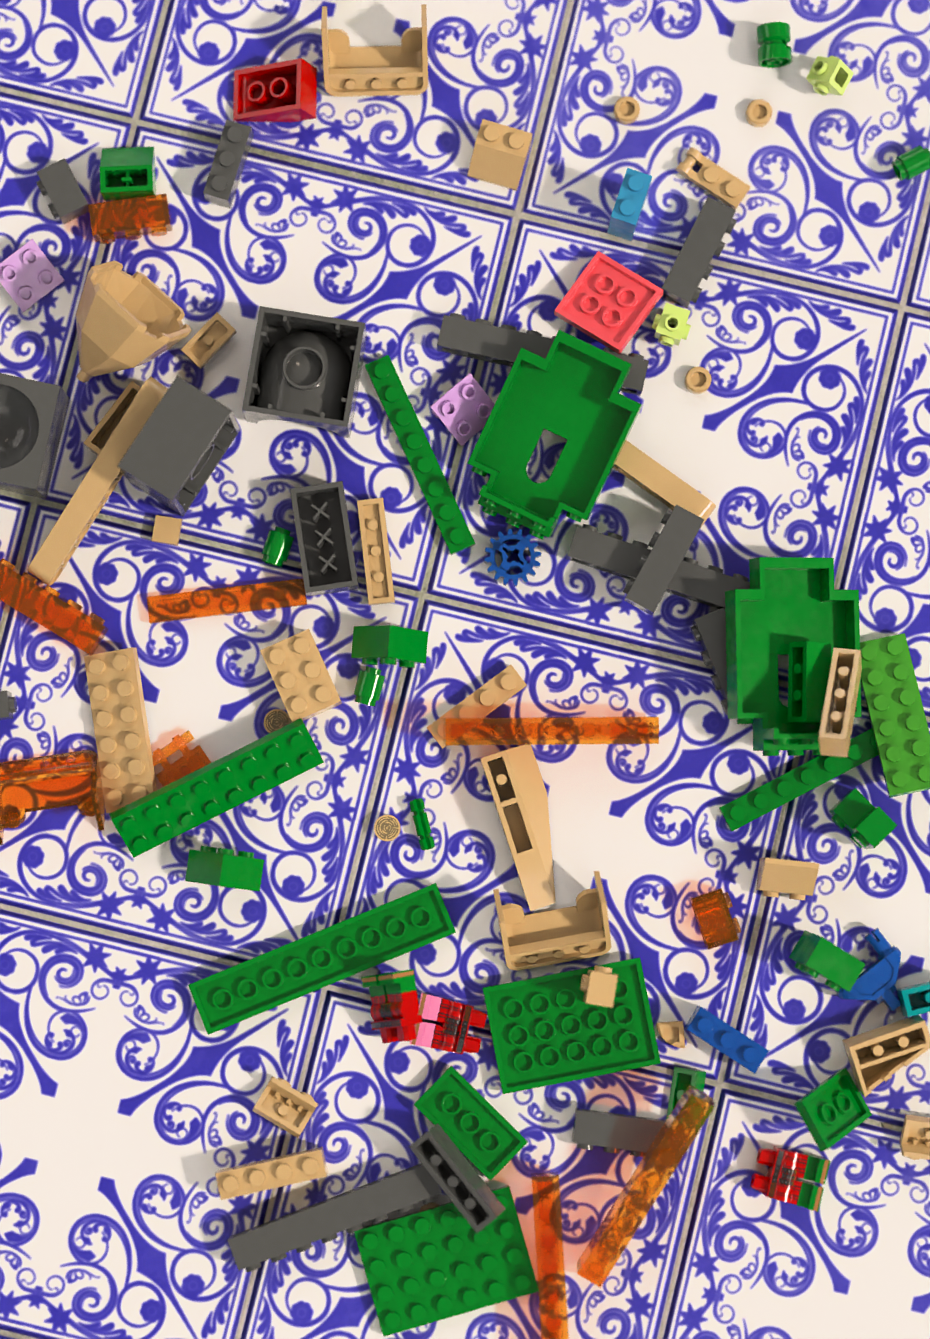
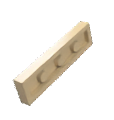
(375, 551)
(483, 700)

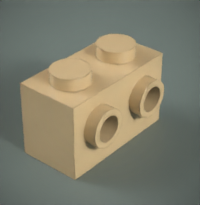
(599, 986)

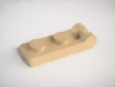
(713, 179)

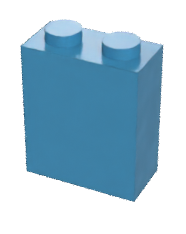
(629, 204)

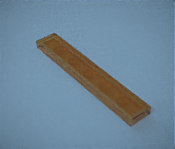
(226, 601)

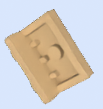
(285, 1106)
(915, 1137)

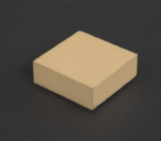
(167, 530)

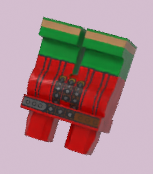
(394, 1005)
(782, 1175)

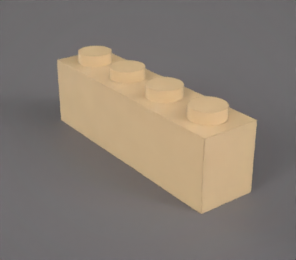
(840, 702)
(271, 1173)

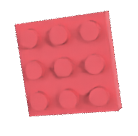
(608, 302)

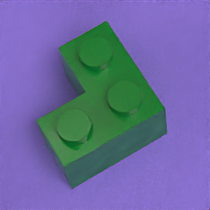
(389, 645)
(863, 820)
(224, 868)
(820, 957)

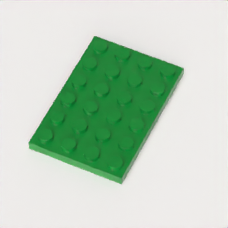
(553, 1037)
(439, 1266)

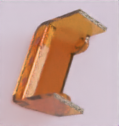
(50, 784)

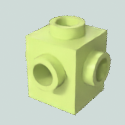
(829, 76)
(675, 317)

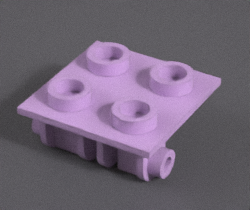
(28, 275)
(464, 409)

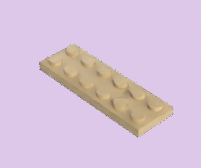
(120, 727)

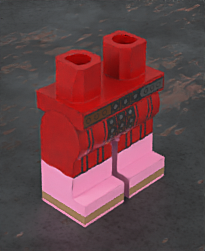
(453, 1032)

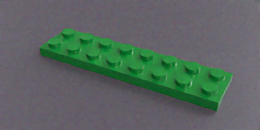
(216, 788)

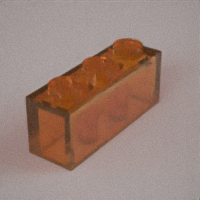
(130, 218)

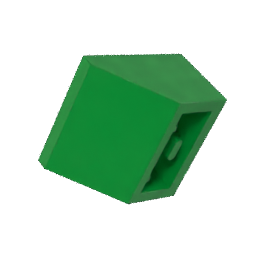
(127, 173)

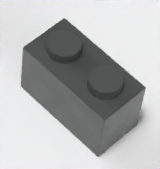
(63, 191)

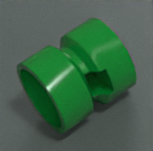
(773, 42)

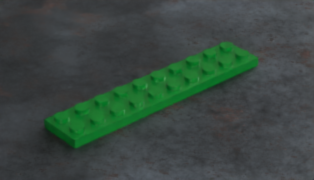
(321, 958)

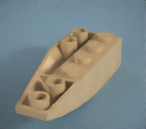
(524, 819)

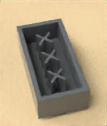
(324, 538)

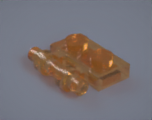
(190, 762)

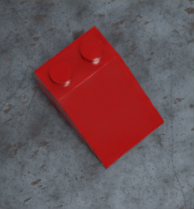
(275, 92)

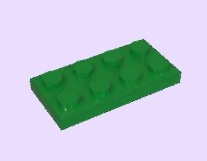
(471, 1122)

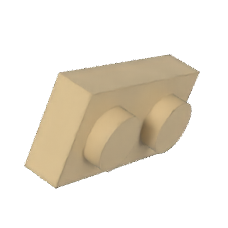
(208, 340)

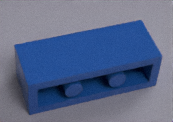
(726, 1039)

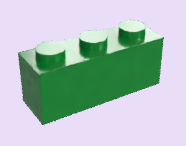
(807, 680)

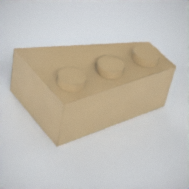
(885, 1050)

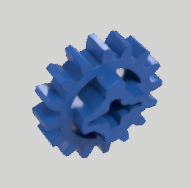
(523, 565)

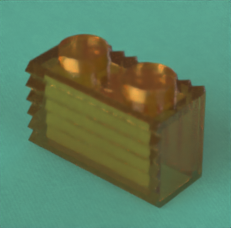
(715, 918)

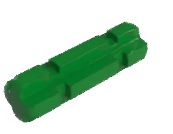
(422, 824)

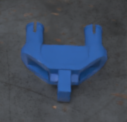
(879, 979)

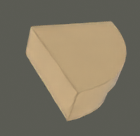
(672, 1033)

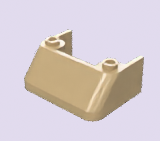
(375, 68)
(557, 933)

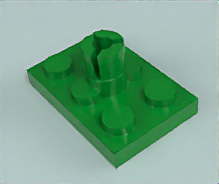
(833, 1109)

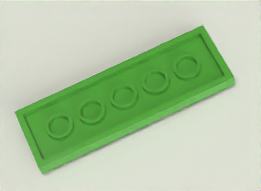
(896, 714)

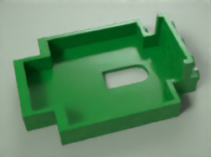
(572, 396)
(785, 604)

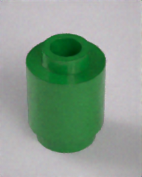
(912, 163)
(277, 547)
(369, 686)

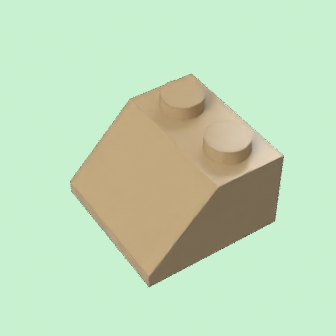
(499, 154)
(786, 876)

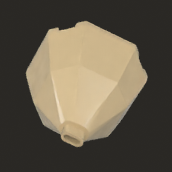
(123, 321)

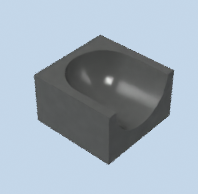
(305, 370)
(29, 433)
(180, 446)

